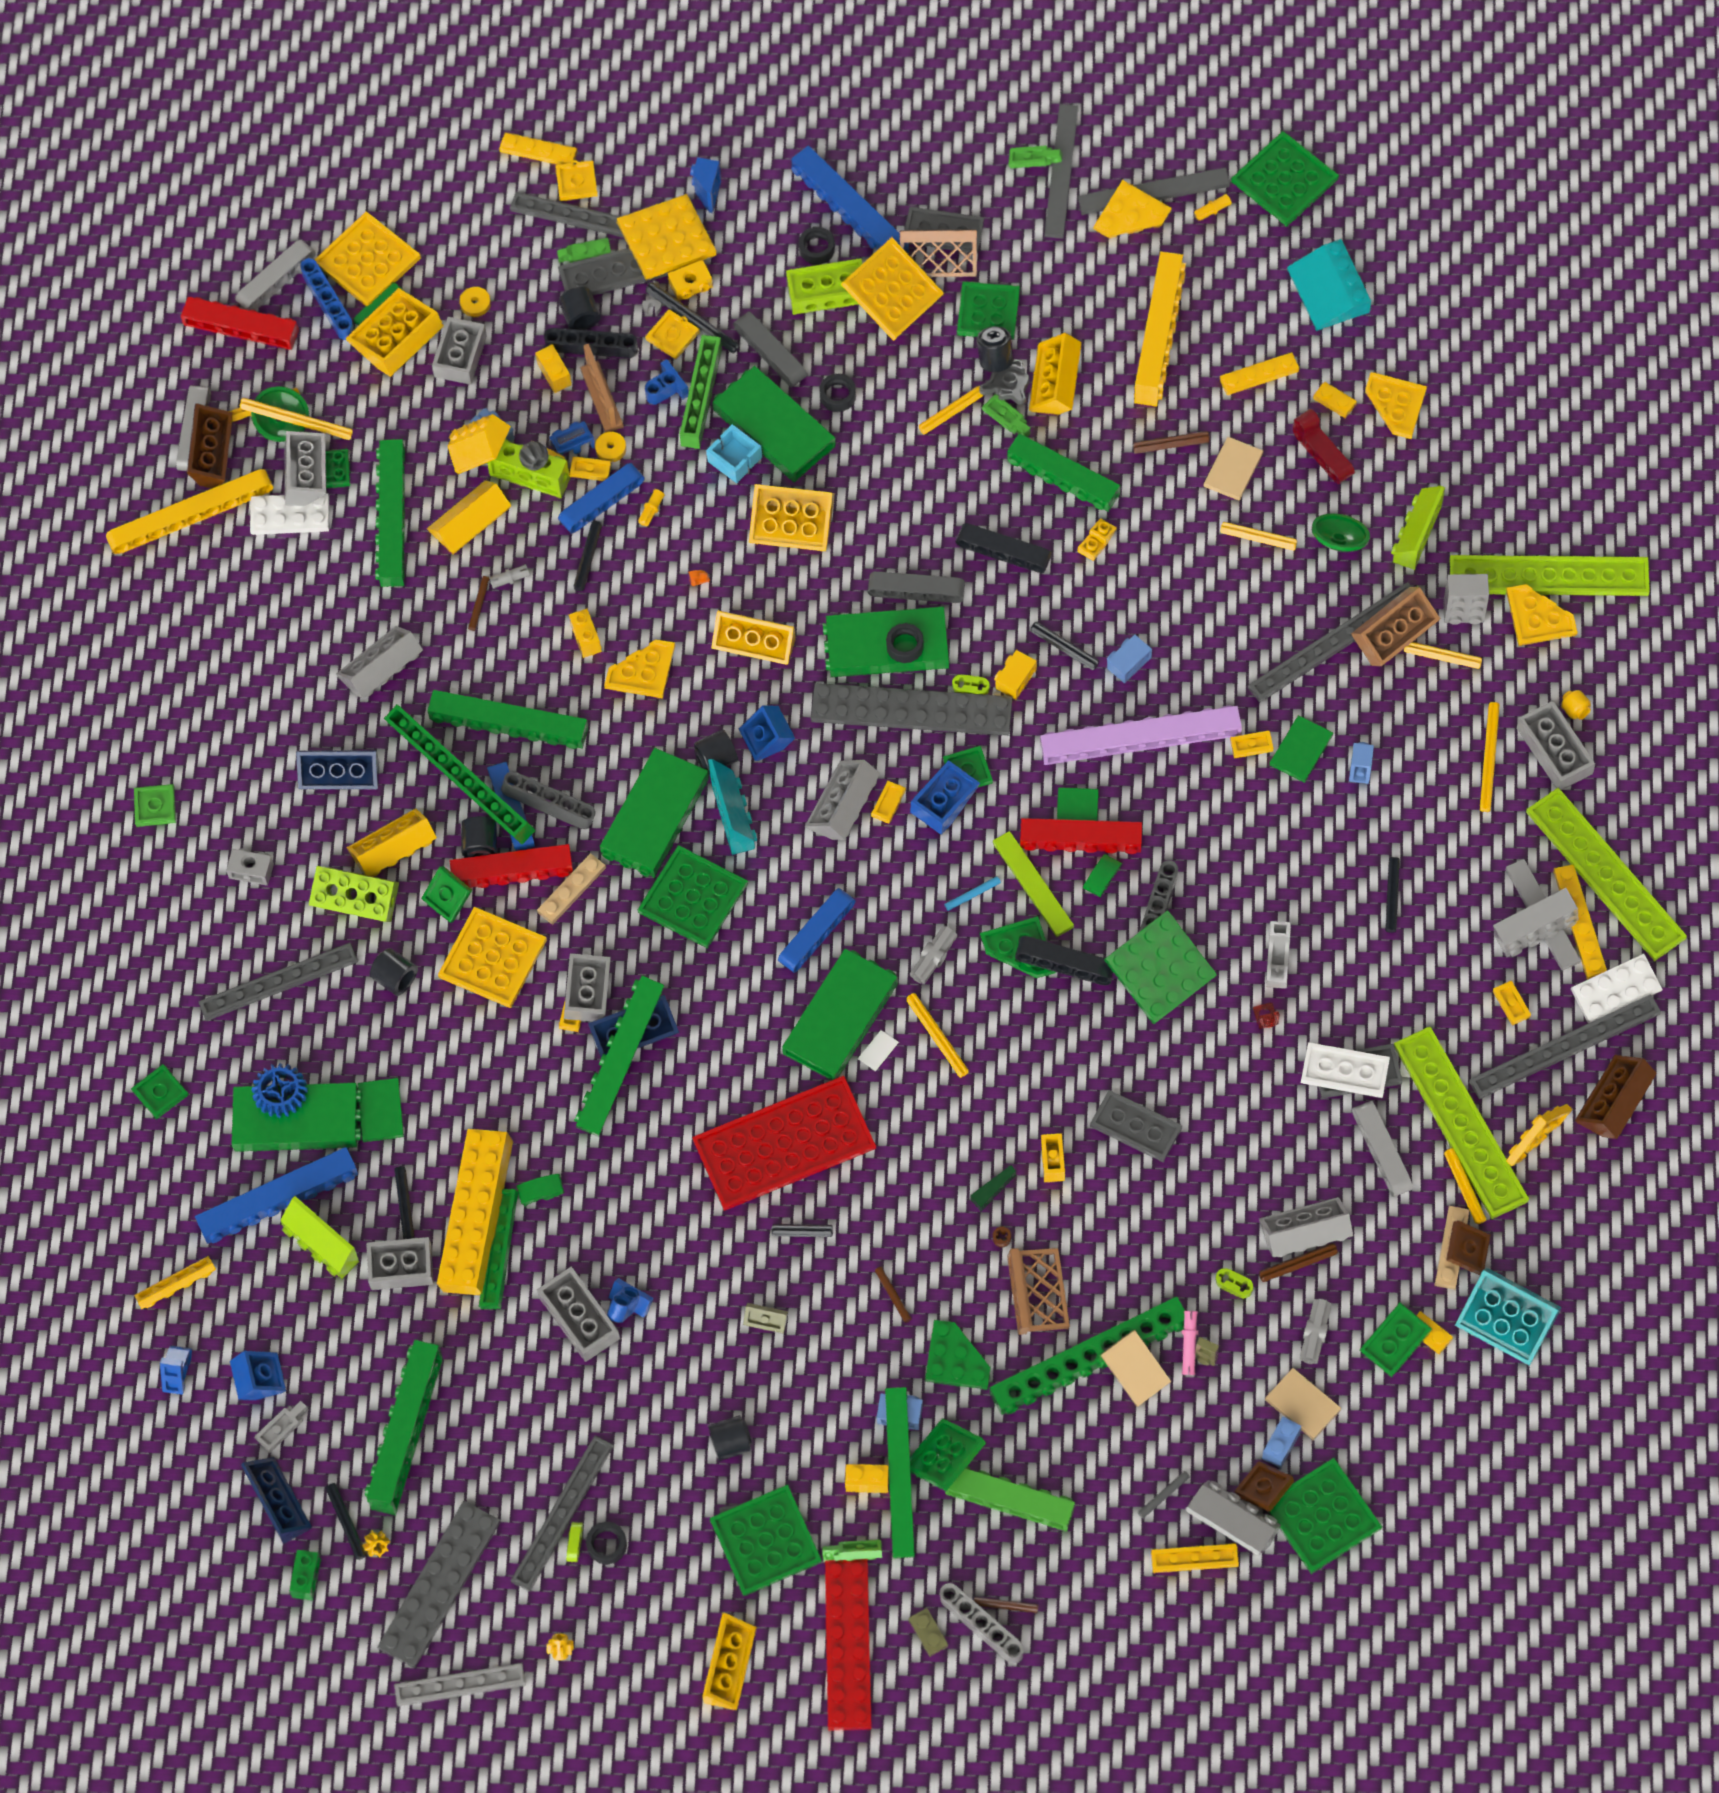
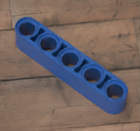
(323, 292)
(601, 498)
(497, 774)
(816, 930)

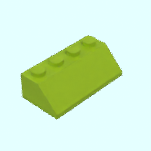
(1418, 527)
(318, 1239)

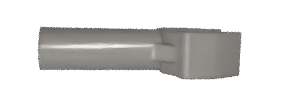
(652, 302)

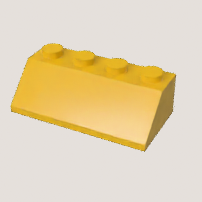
(1055, 375)
(477, 442)
(392, 843)

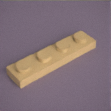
(571, 889)
(1448, 1272)

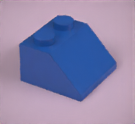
(706, 181)
(766, 732)
(257, 1375)

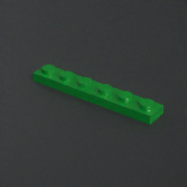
(498, 1259)

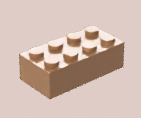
(1395, 626)

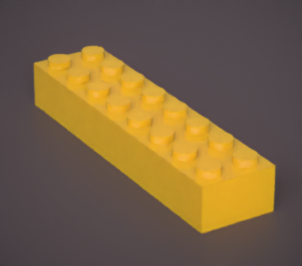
(1160, 329)
(474, 1211)

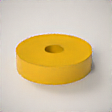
(475, 294)
(610, 439)

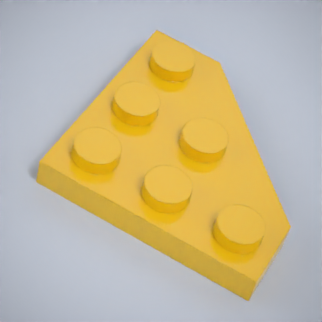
(1130, 212)
(1396, 402)
(1538, 617)
(643, 671)
(1536, 1135)

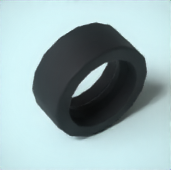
(816, 258)
(837, 379)
(902, 629)
(602, 1527)

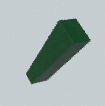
(991, 1189)

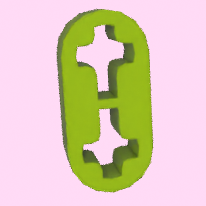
(970, 685)
(1236, 1279)
(574, 1542)

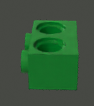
(305, 1575)

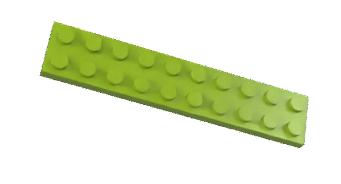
(1559, 573)
(1606, 874)
(1461, 1122)

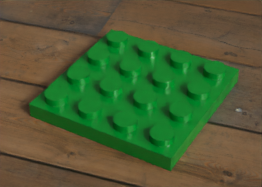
(1284, 178)
(692, 896)
(1160, 967)
(1324, 1516)
(765, 1540)

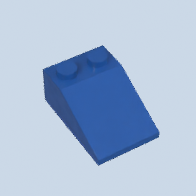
(944, 797)

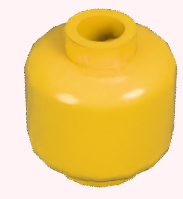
(1576, 704)

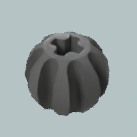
(533, 455)

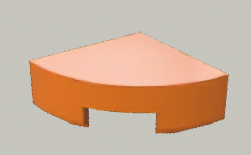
(698, 577)

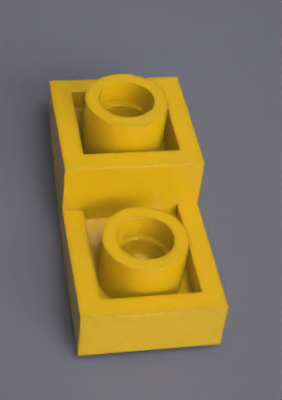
(1097, 539)

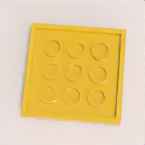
(666, 236)
(367, 259)
(892, 288)
(492, 957)

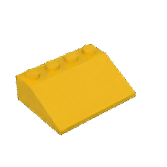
(395, 331)
(791, 517)

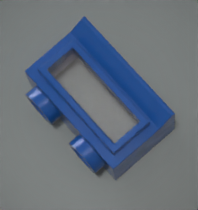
(571, 438)

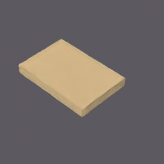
(1233, 468)
(1135, 1368)
(1303, 1403)

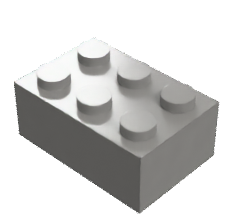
(459, 350)
(1466, 598)
(586, 987)
(400, 1263)

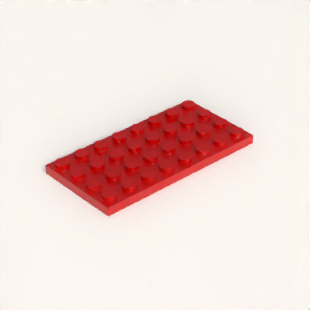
(784, 1143)

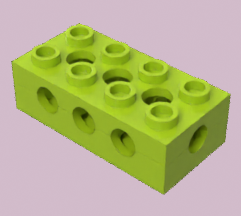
(820, 286)
(549, 479)
(365, 885)

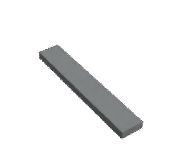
(1530, 894)
(459, 1684)

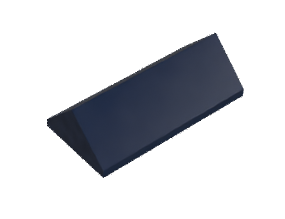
(338, 769)
(659, 1027)
(277, 1498)

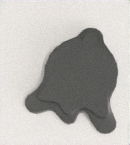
(1008, 383)

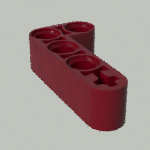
(1321, 447)

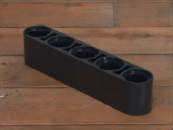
(600, 340)
(1003, 548)
(1063, 960)

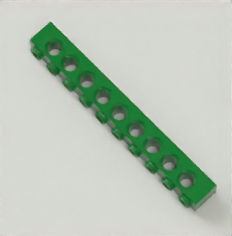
(459, 774)
(1001, 1391)

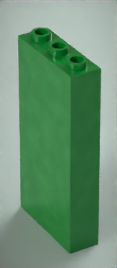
(774, 421)
(859, 642)
(654, 813)
(840, 1014)
(324, 1121)

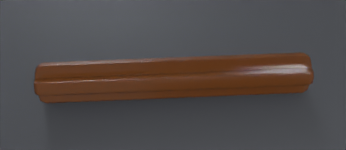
(1171, 442)
(1298, 1262)

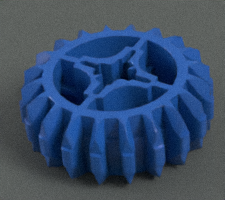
(261, 1095)

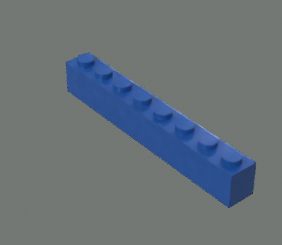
(844, 199)
(276, 1195)

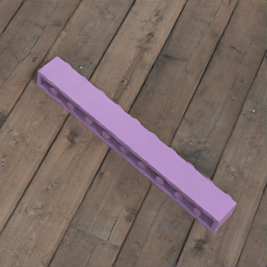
(1140, 735)

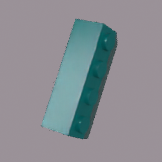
(1330, 285)
(731, 808)
(1508, 1316)

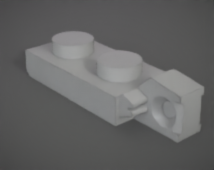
(281, 1426)

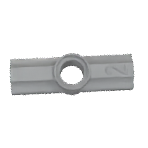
(933, 954)
(1315, 1331)

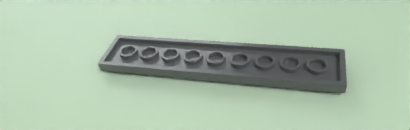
(911, 709)

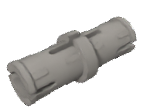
(509, 576)

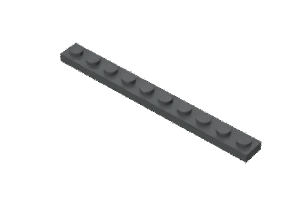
(1317, 651)
(1564, 1046)

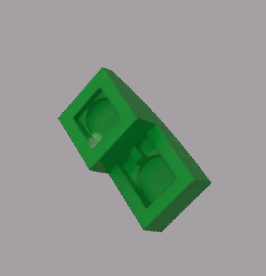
(1102, 875)
(540, 1188)

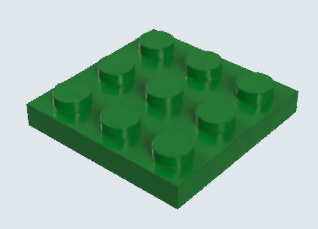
(987, 306)
(945, 1454)

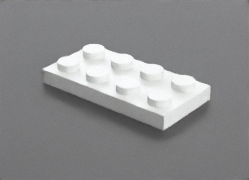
(272, 516)
(1616, 988)
(1345, 1070)

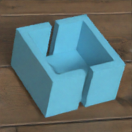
(737, 453)

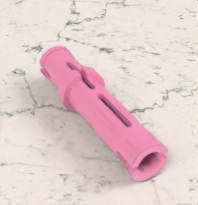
(1189, 1342)

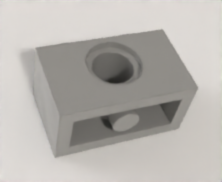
(258, 874)

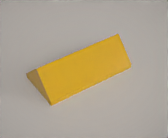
(470, 516)
(753, 637)
(729, 1662)

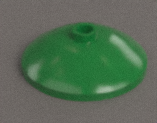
(282, 398)
(1340, 532)

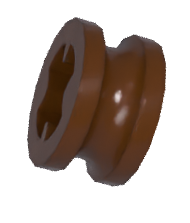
(1004, 1231)

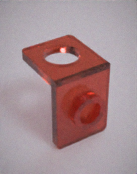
(1267, 1020)

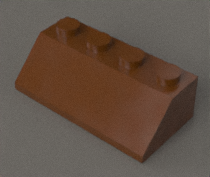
(209, 446)
(1616, 1096)

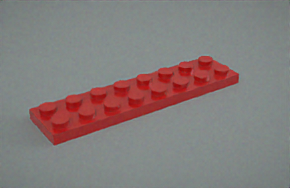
(848, 1645)

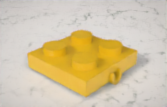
(576, 180)
(672, 334)

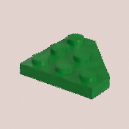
(1003, 943)
(954, 1359)

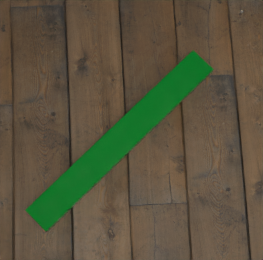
(899, 1473)

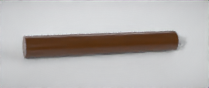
(478, 603)
(893, 1294)
(1009, 1605)

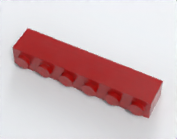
(239, 323)
(1081, 835)
(513, 866)

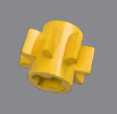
(376, 1543)
(560, 1646)

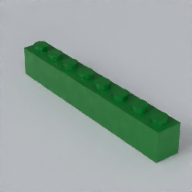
(391, 513)
(507, 719)
(620, 1055)

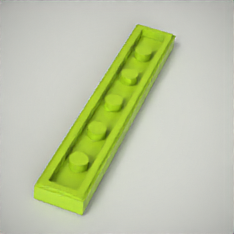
(1033, 884)

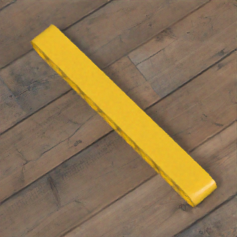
(189, 511)

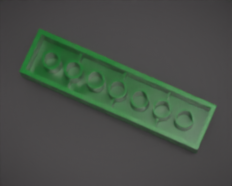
(404, 1427)

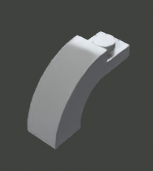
(1278, 954)

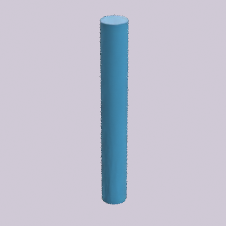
(972, 893)

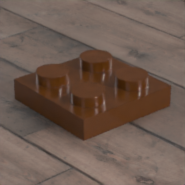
(1468, 1247)
(1264, 1486)

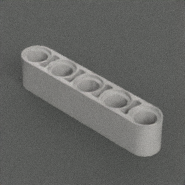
(274, 276)
(198, 395)
(1382, 1148)
(986, 1632)

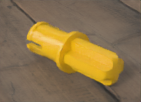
(1212, 207)
(651, 507)

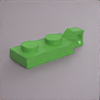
(1033, 156)
(584, 250)
(1006, 416)
(853, 1550)

